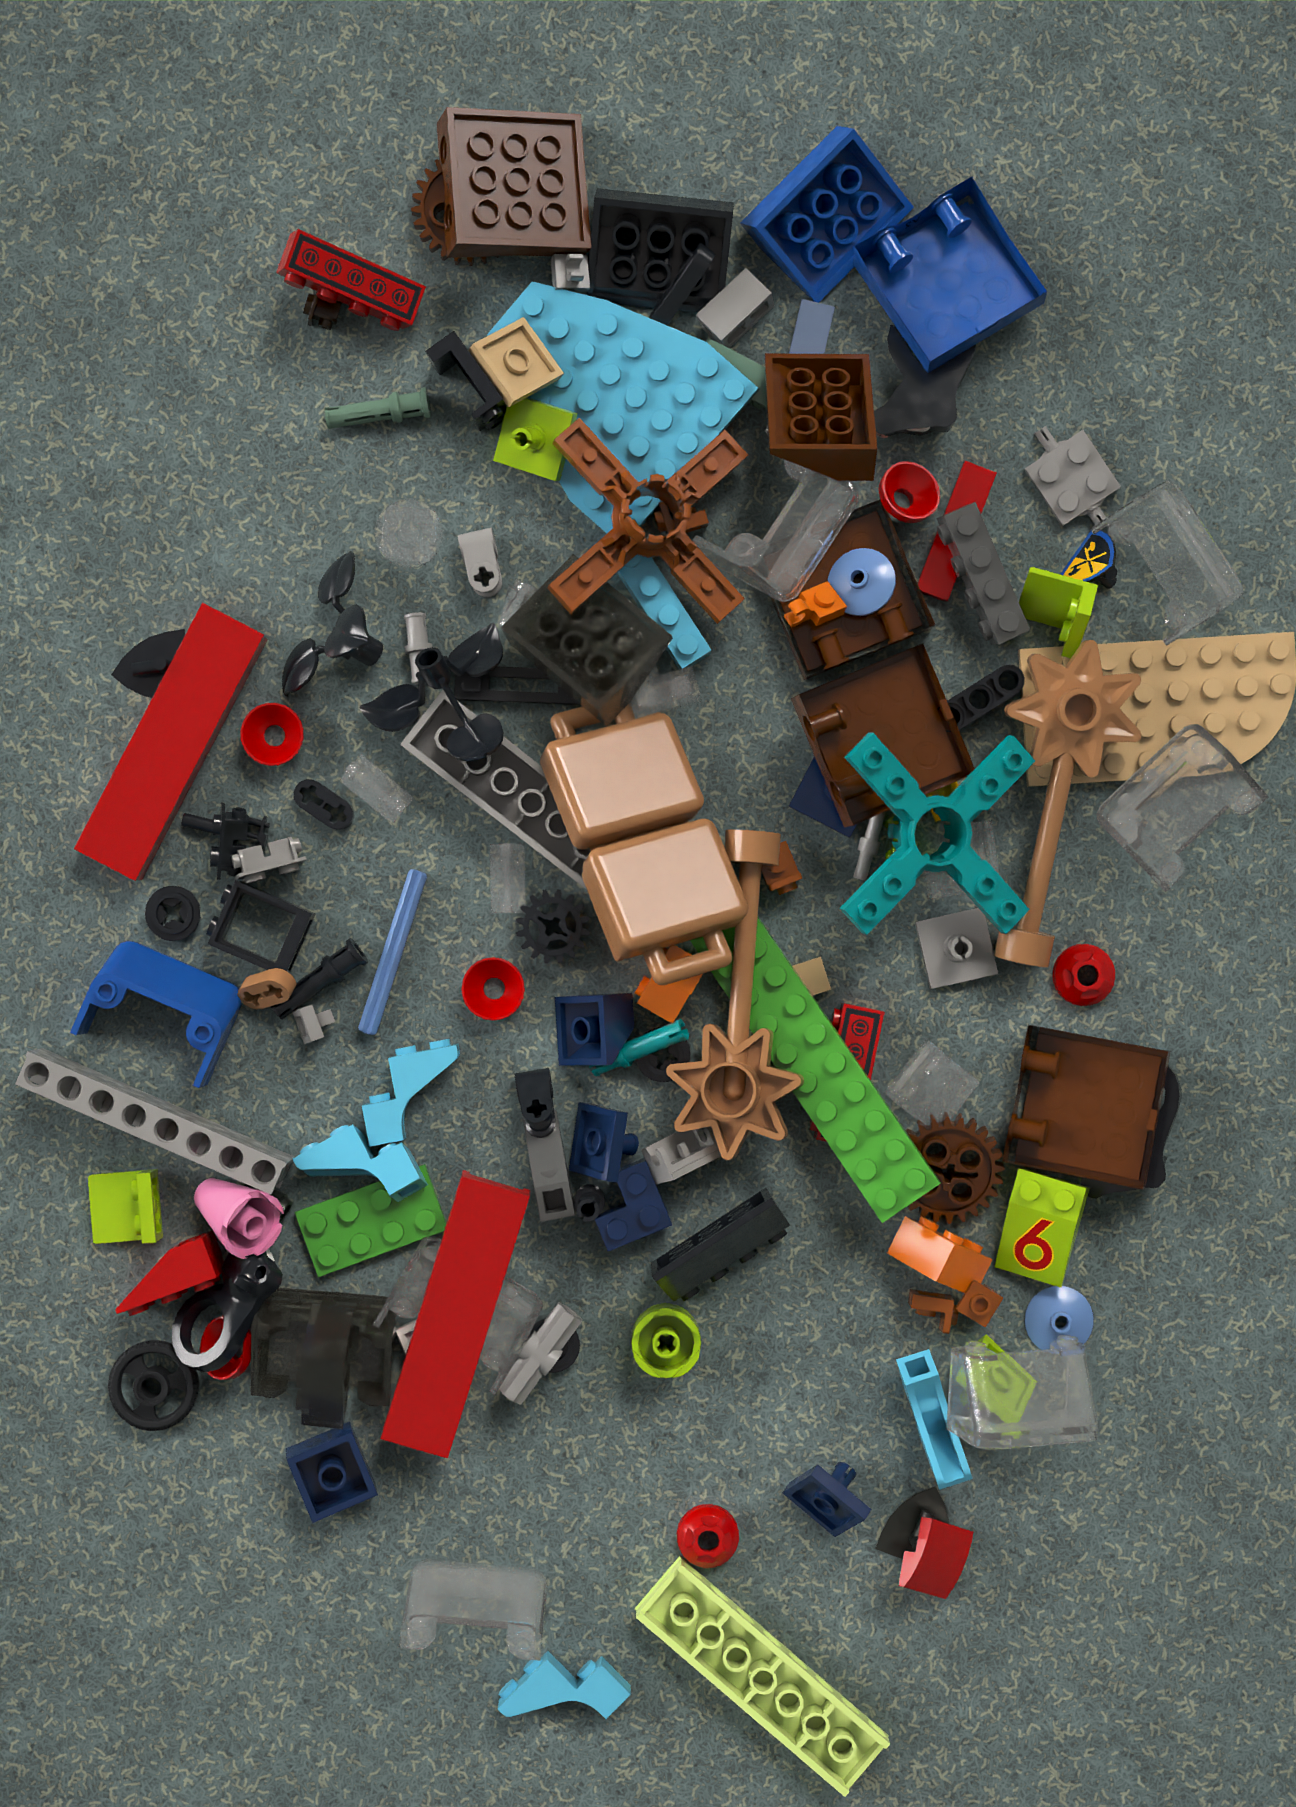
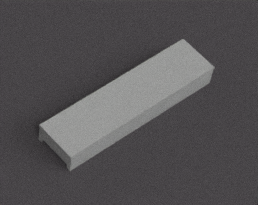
(154, 1120)

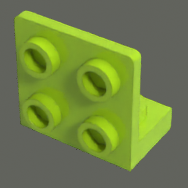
(1059, 603)
(125, 1206)

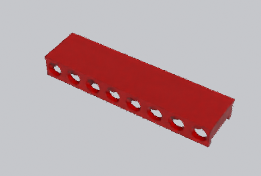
(171, 743)
(455, 1314)

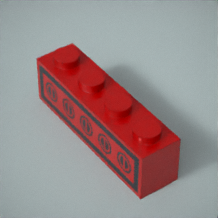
(351, 280)
(861, 1032)

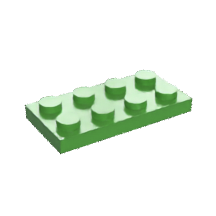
(368, 1224)

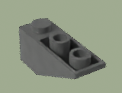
(550, 1175)

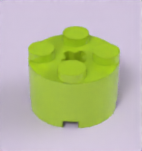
(666, 1361)

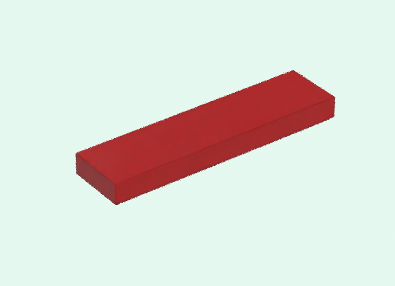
(937, 573)

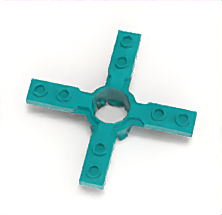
(957, 858)

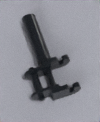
(206, 825)

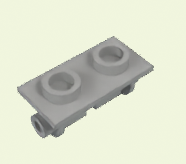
(282, 858)

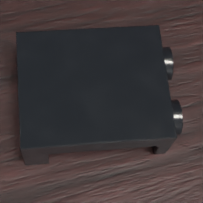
(452, 351)

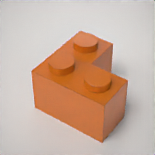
(666, 999)
(937, 1255)

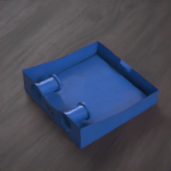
(948, 276)

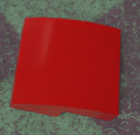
(937, 1558)

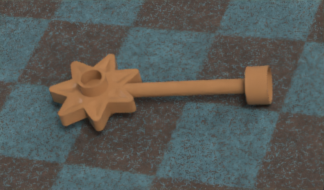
(1073, 717)
(734, 1081)

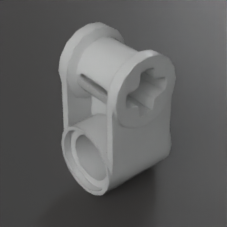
(481, 556)

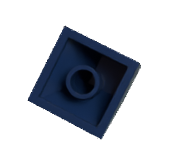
(592, 1027)

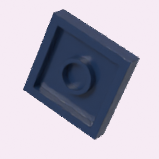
(815, 801)
(600, 1142)
(827, 1498)

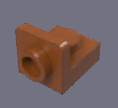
(664, 522)
(782, 876)
(929, 1303)
(979, 1303)

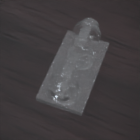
(376, 788)
(507, 877)

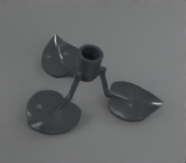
(347, 638)
(399, 705)

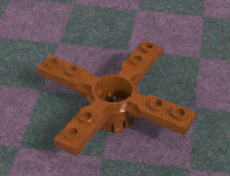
(627, 538)

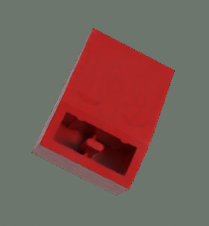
(187, 1264)

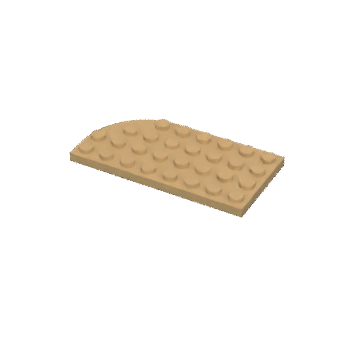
(1224, 683)

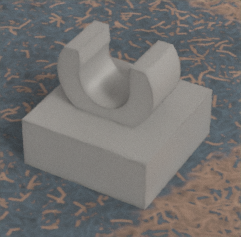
(570, 272)
(310, 1023)

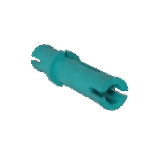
(646, 1045)

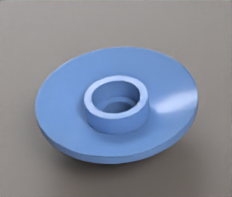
(876, 586)
(1048, 1306)

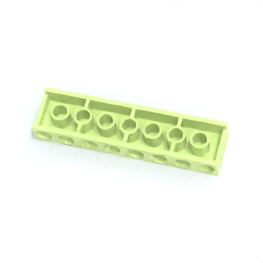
(761, 1675)

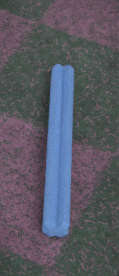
(392, 952)

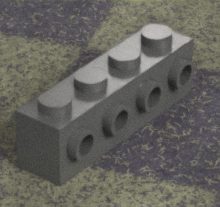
(982, 574)

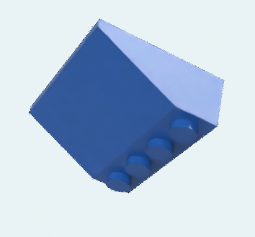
(825, 210)

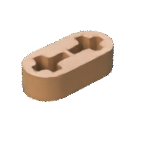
(266, 988)

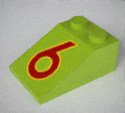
(1041, 1226)

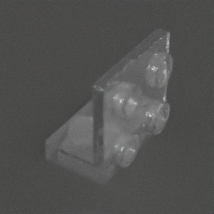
(931, 1085)

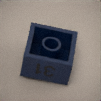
(331, 1472)

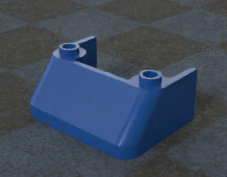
(173, 983)

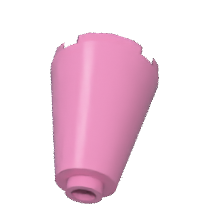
(239, 1216)

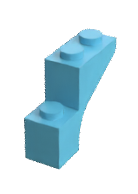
(409, 1074)
(350, 1155)
(930, 1414)
(551, 1683)

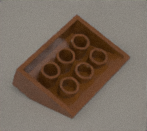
(822, 413)

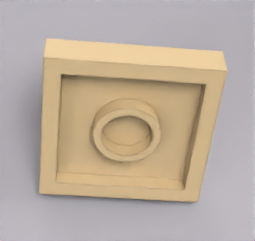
(516, 361)

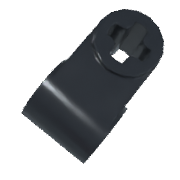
(535, 1099)

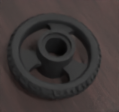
(144, 1415)

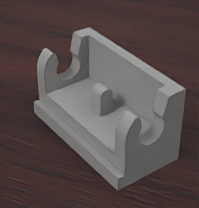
(735, 309)
(680, 1154)

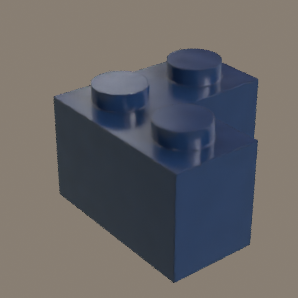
(640, 1214)

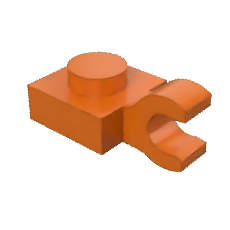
(818, 604)

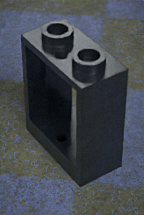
(220, 925)

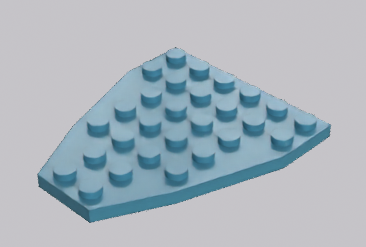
(635, 385)

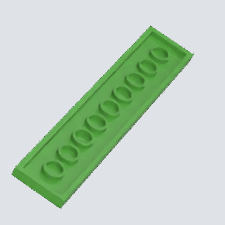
(835, 1086)

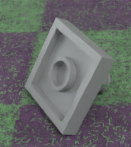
(956, 948)

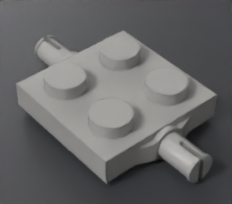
(1072, 477)

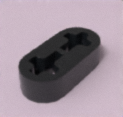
(319, 811)

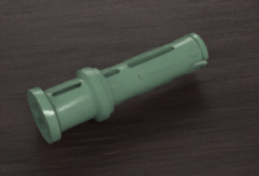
(395, 408)

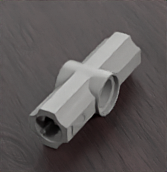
(540, 1353)

